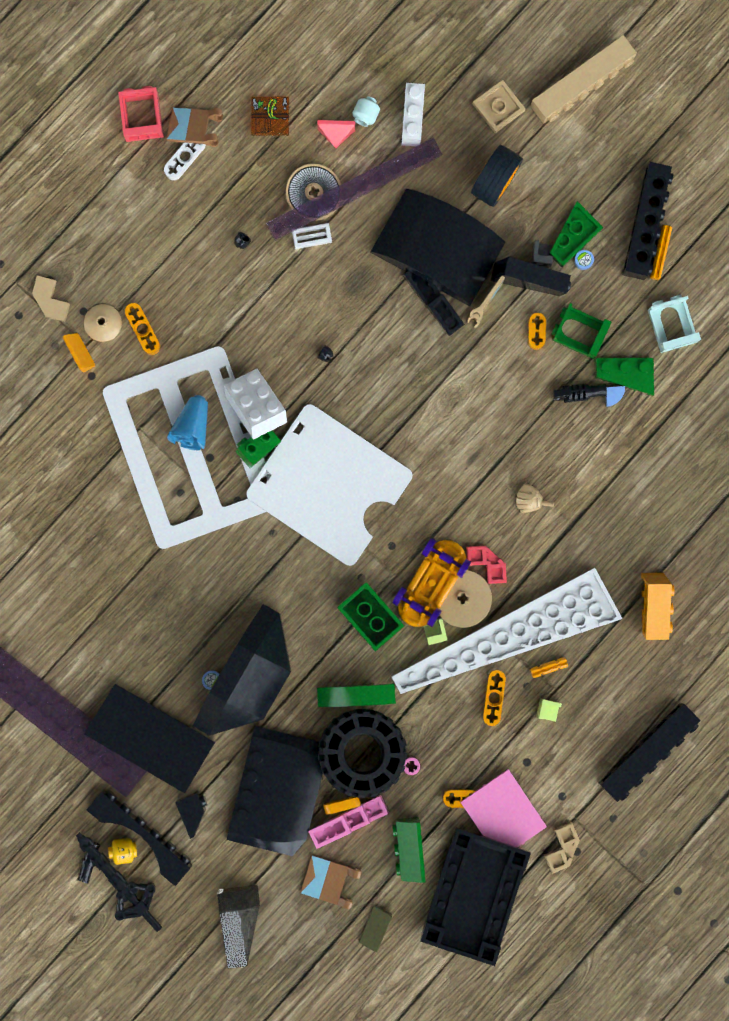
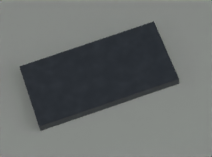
(149, 738)

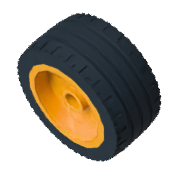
(496, 175)

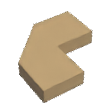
(43, 293)
(563, 856)

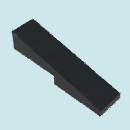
(435, 302)

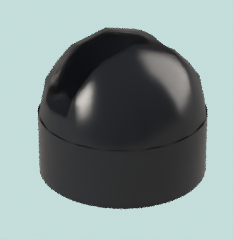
(242, 240)
(325, 354)

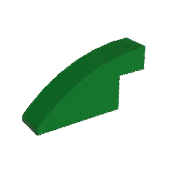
(356, 695)

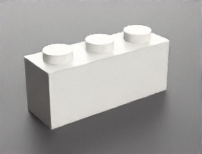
(413, 114)

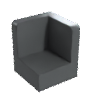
(541, 255)

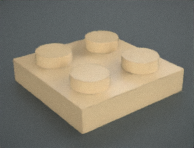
(498, 106)

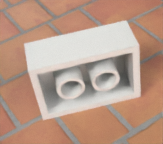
(255, 403)

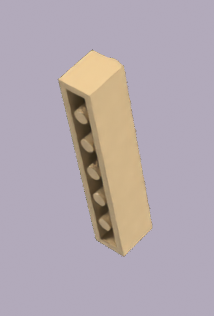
(583, 79)

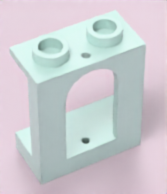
(680, 305)

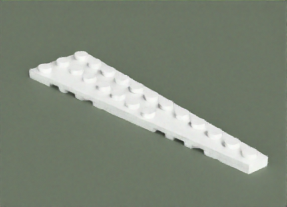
(552, 617)

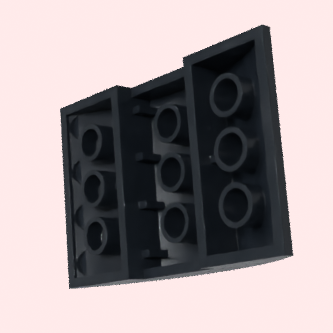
(439, 245)

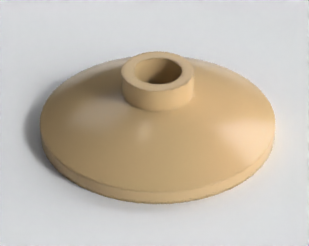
(109, 329)

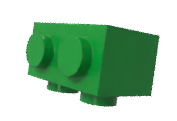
(253, 450)

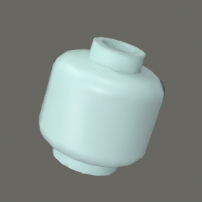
(366, 111)

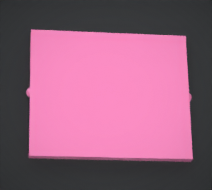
(503, 811)

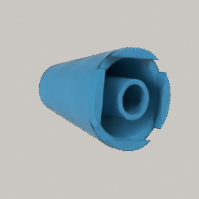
(191, 424)

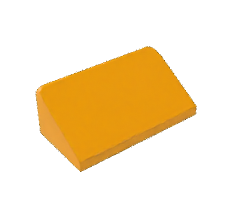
(79, 351)

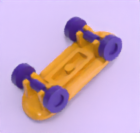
(431, 583)

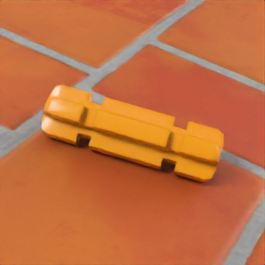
(548, 667)

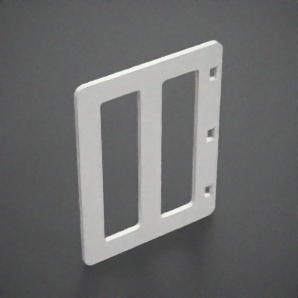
(166, 379)

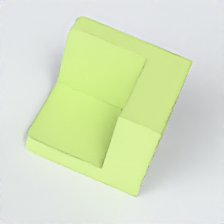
(436, 633)
(548, 709)

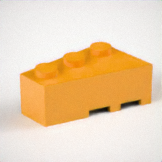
(657, 606)

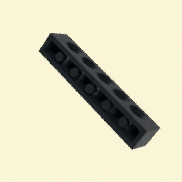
(654, 173)

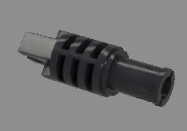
(579, 392)

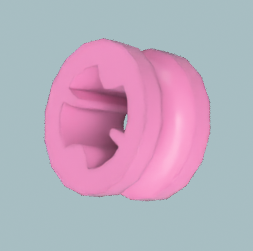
(416, 762)

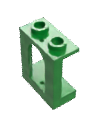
(588, 320)

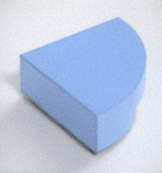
(614, 395)

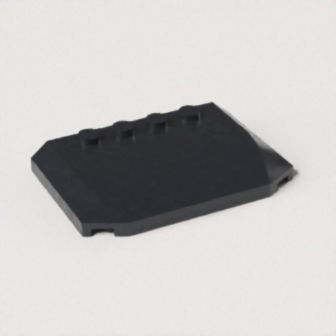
(276, 792)

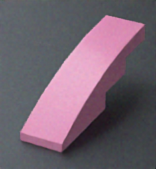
(348, 822)

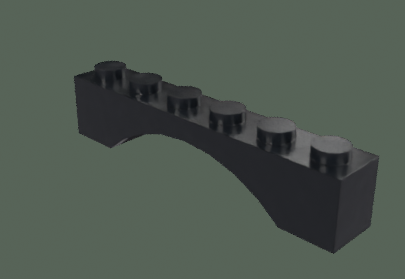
(109, 810)

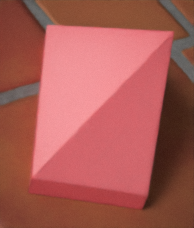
(336, 131)

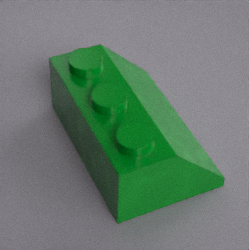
(409, 850)

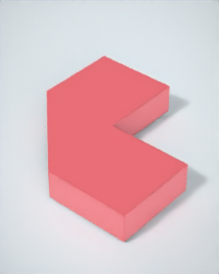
(494, 566)

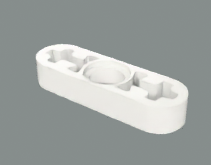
(172, 162)

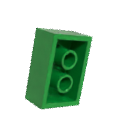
(370, 616)

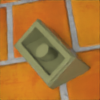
(375, 928)

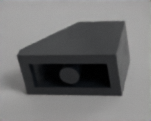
(192, 811)

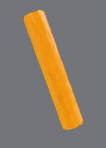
(662, 246)

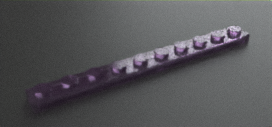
(354, 189)

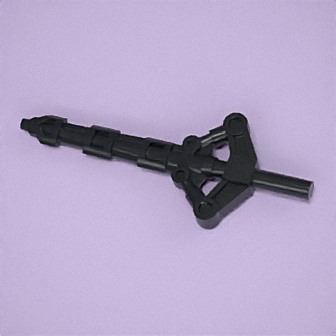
(125, 890)

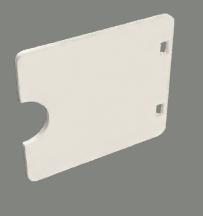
(327, 482)

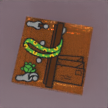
(270, 116)

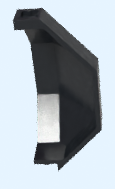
(249, 677)

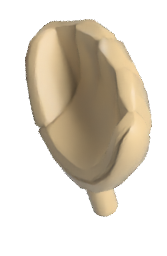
(530, 499)

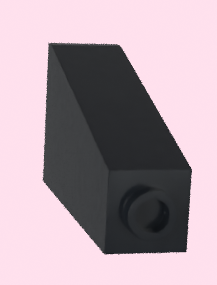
(531, 276)

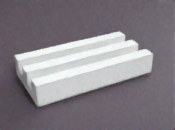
(315, 242)

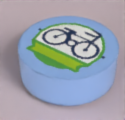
(584, 259)
(209, 679)

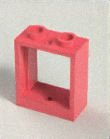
(142, 132)

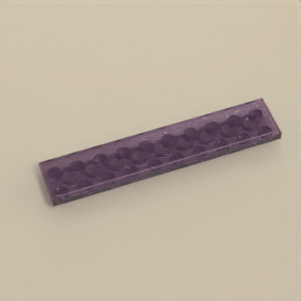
(63, 723)

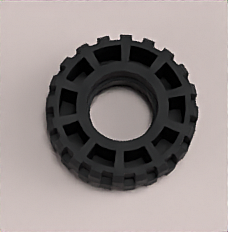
(391, 753)

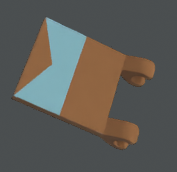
(192, 124)
(326, 880)

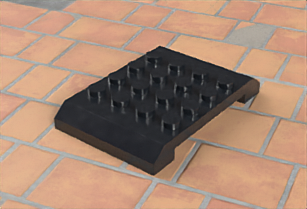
(474, 896)

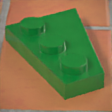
(575, 235)
(627, 372)

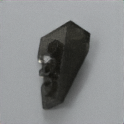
(238, 920)

